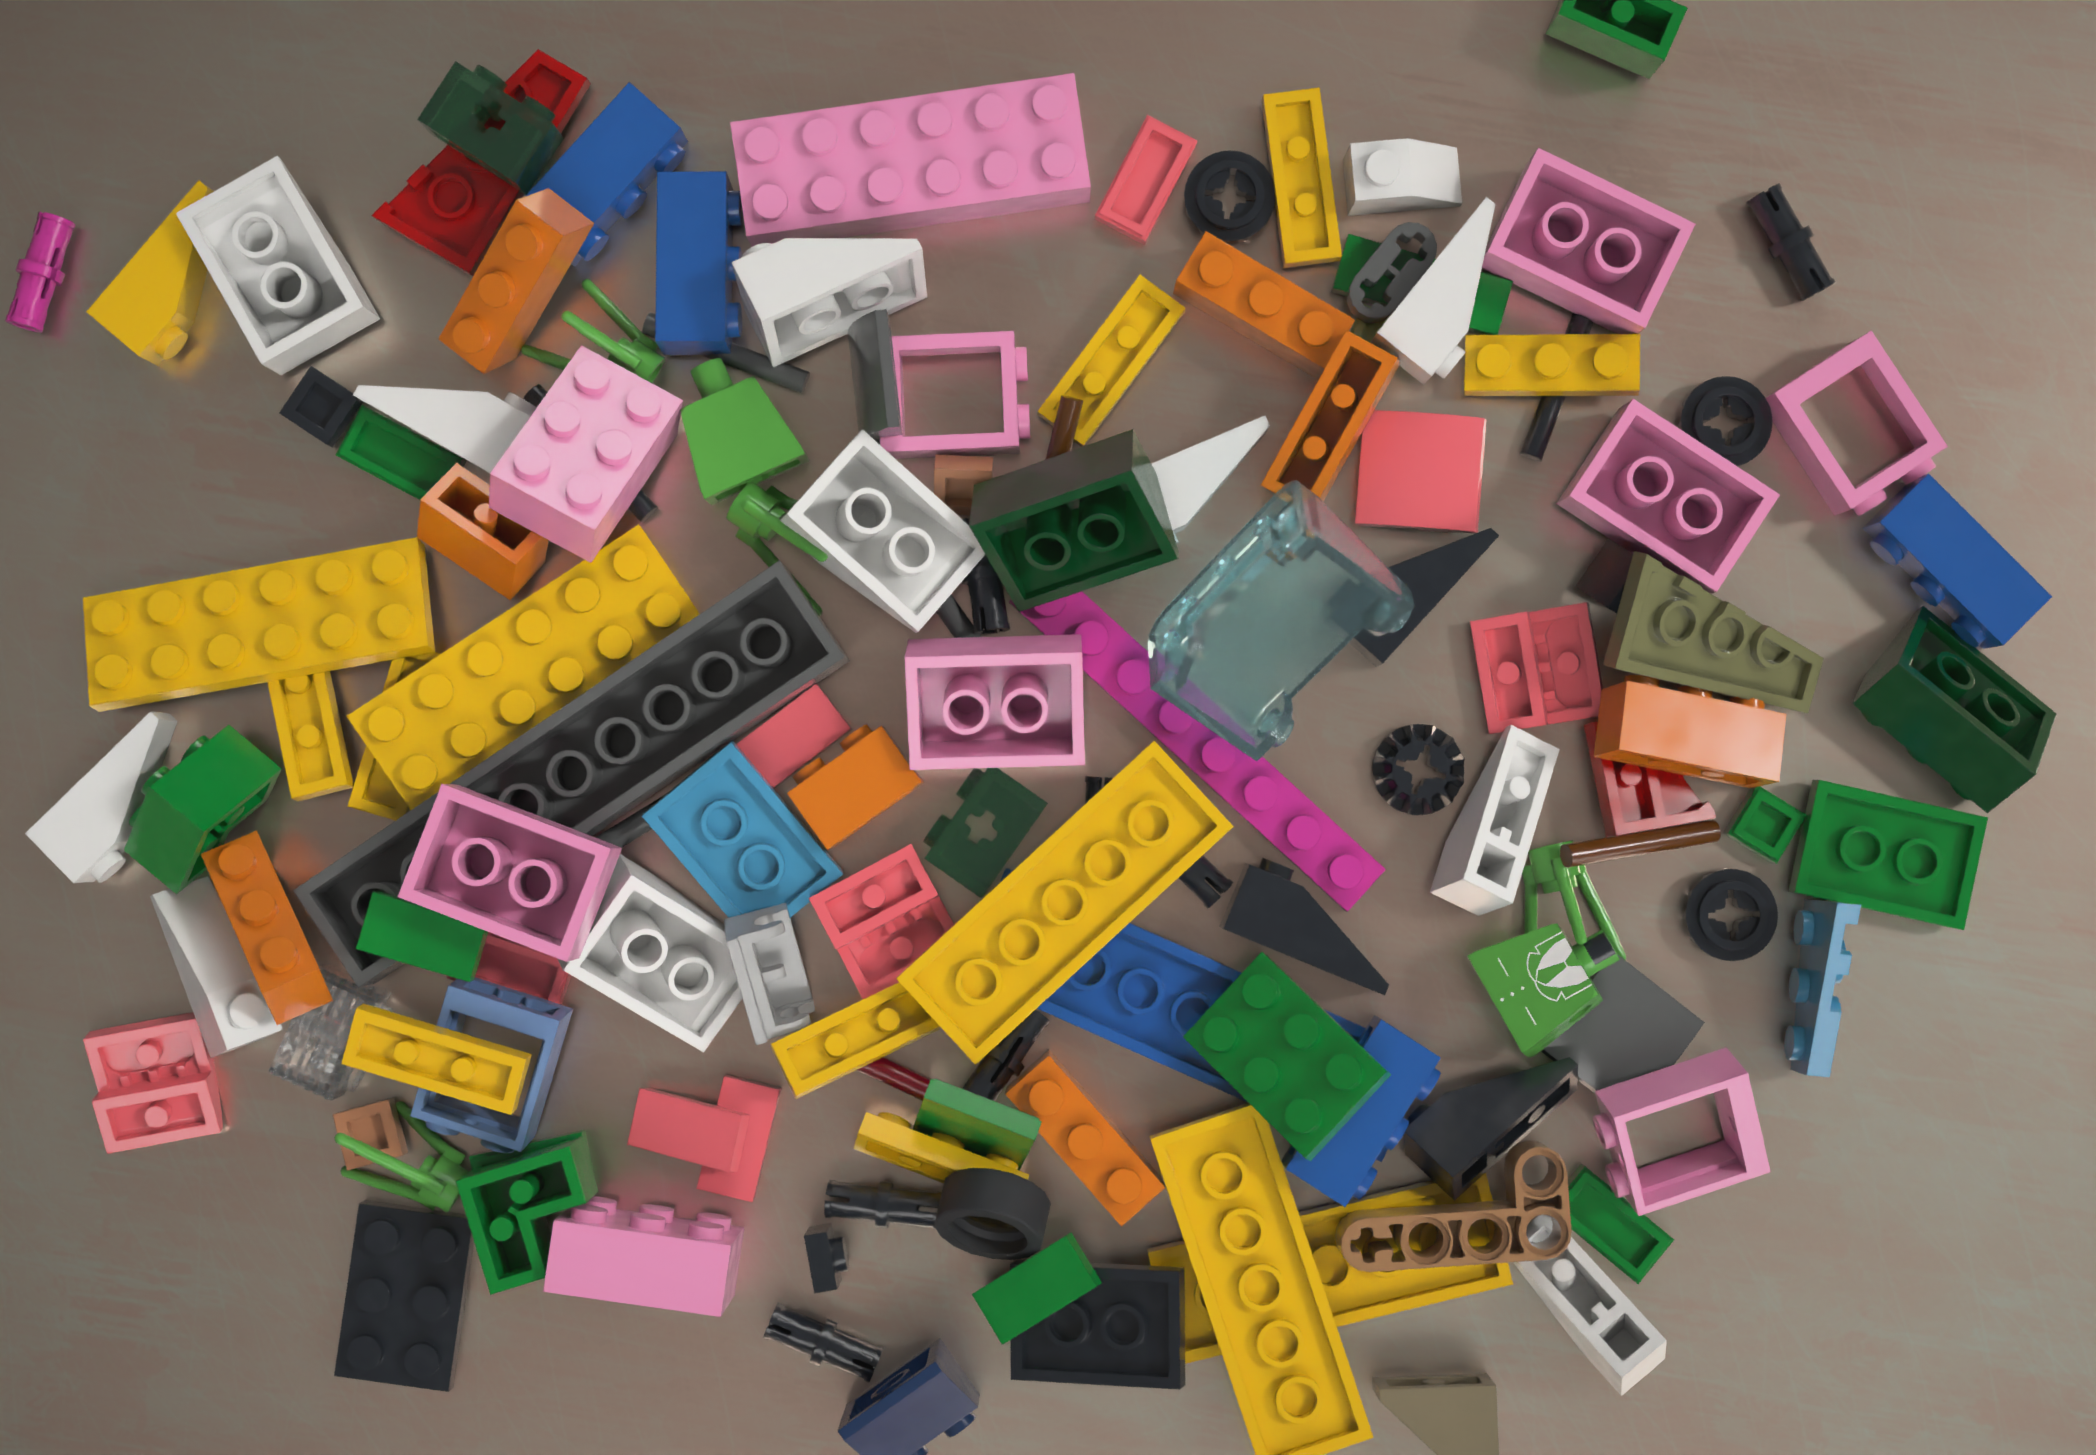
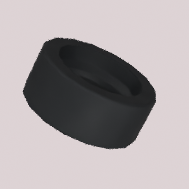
(992, 1213)

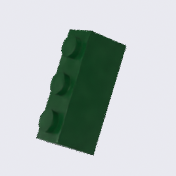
(1073, 521)
(1956, 711)

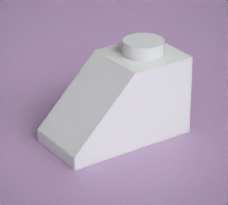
(1400, 176)

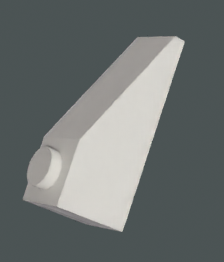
(1440, 305)
(464, 422)
(1197, 472)
(91, 822)
(1496, 826)
(213, 968)
(1594, 1311)

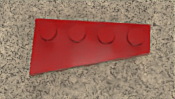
(457, 204)

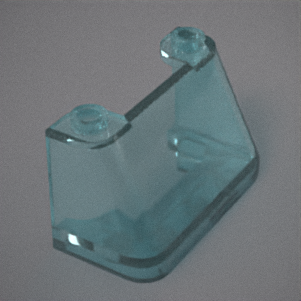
(1270, 619)

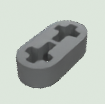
(1381, 264)

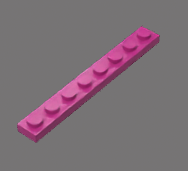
(1247, 785)

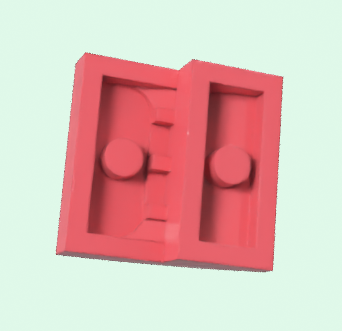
(1421, 471)
(1538, 667)
(882, 919)
(153, 1083)

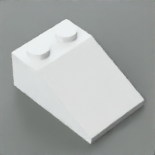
(277, 267)
(815, 288)
(885, 532)
(659, 956)

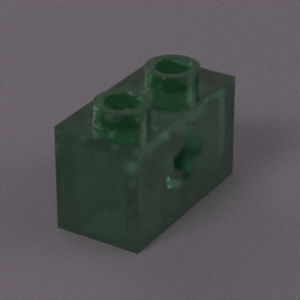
(466, 103)
(980, 863)

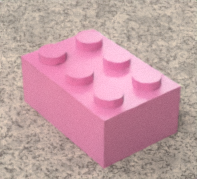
(1586, 244)
(585, 453)
(1668, 496)
(995, 702)
(509, 872)
(645, 1257)

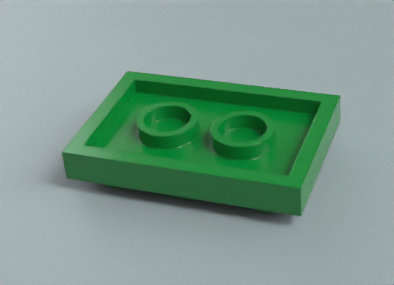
(1888, 854)
(1286, 1056)

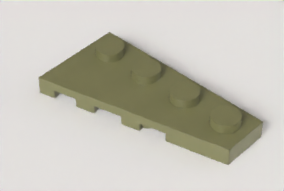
(1694, 639)

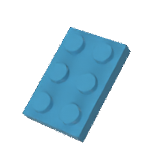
(741, 837)

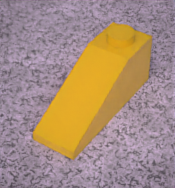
(157, 290)

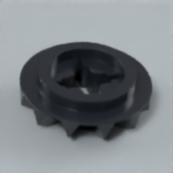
(1251, 182)
(1741, 402)
(1395, 783)
(1748, 934)

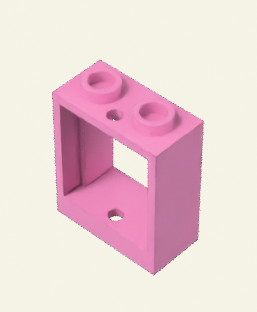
(1015, 415)
(1814, 453)
(1695, 1172)

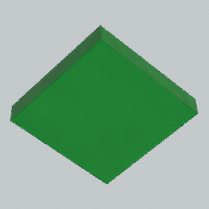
(976, 1122)

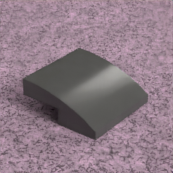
(874, 375)
(1628, 1033)

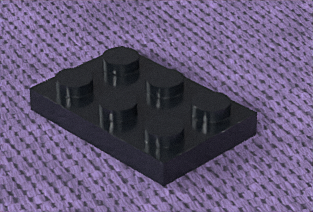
(405, 1296)
(1114, 1335)

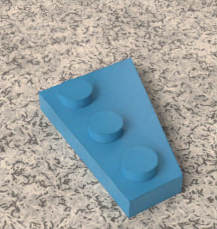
(1811, 986)

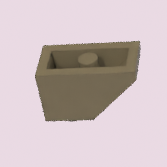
(1445, 1411)

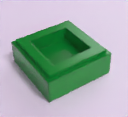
(1764, 824)

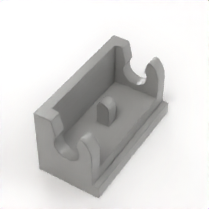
(769, 972)

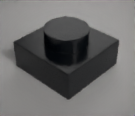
(321, 406)
(826, 1257)

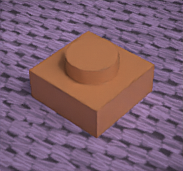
(956, 479)
(374, 1125)

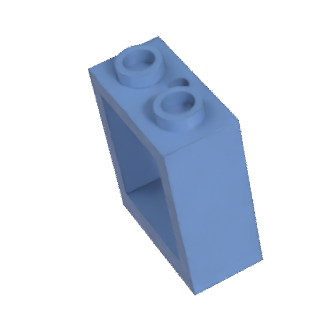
(513, 1011)

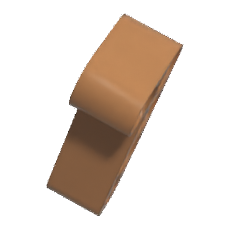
(1454, 1220)

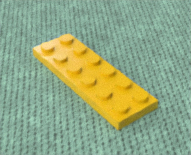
(258, 624)
(522, 667)
(1064, 902)
(1261, 1284)
(1357, 1293)

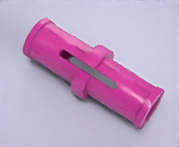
(40, 272)

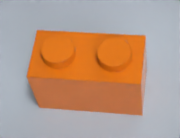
(478, 539)
(854, 785)

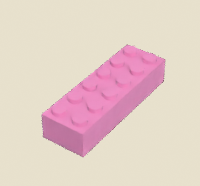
(912, 161)

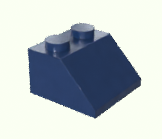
(911, 1406)

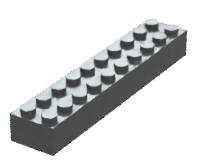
(610, 742)

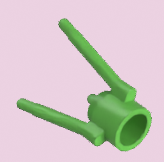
(635, 356)
(759, 515)
(1554, 877)
(431, 1184)

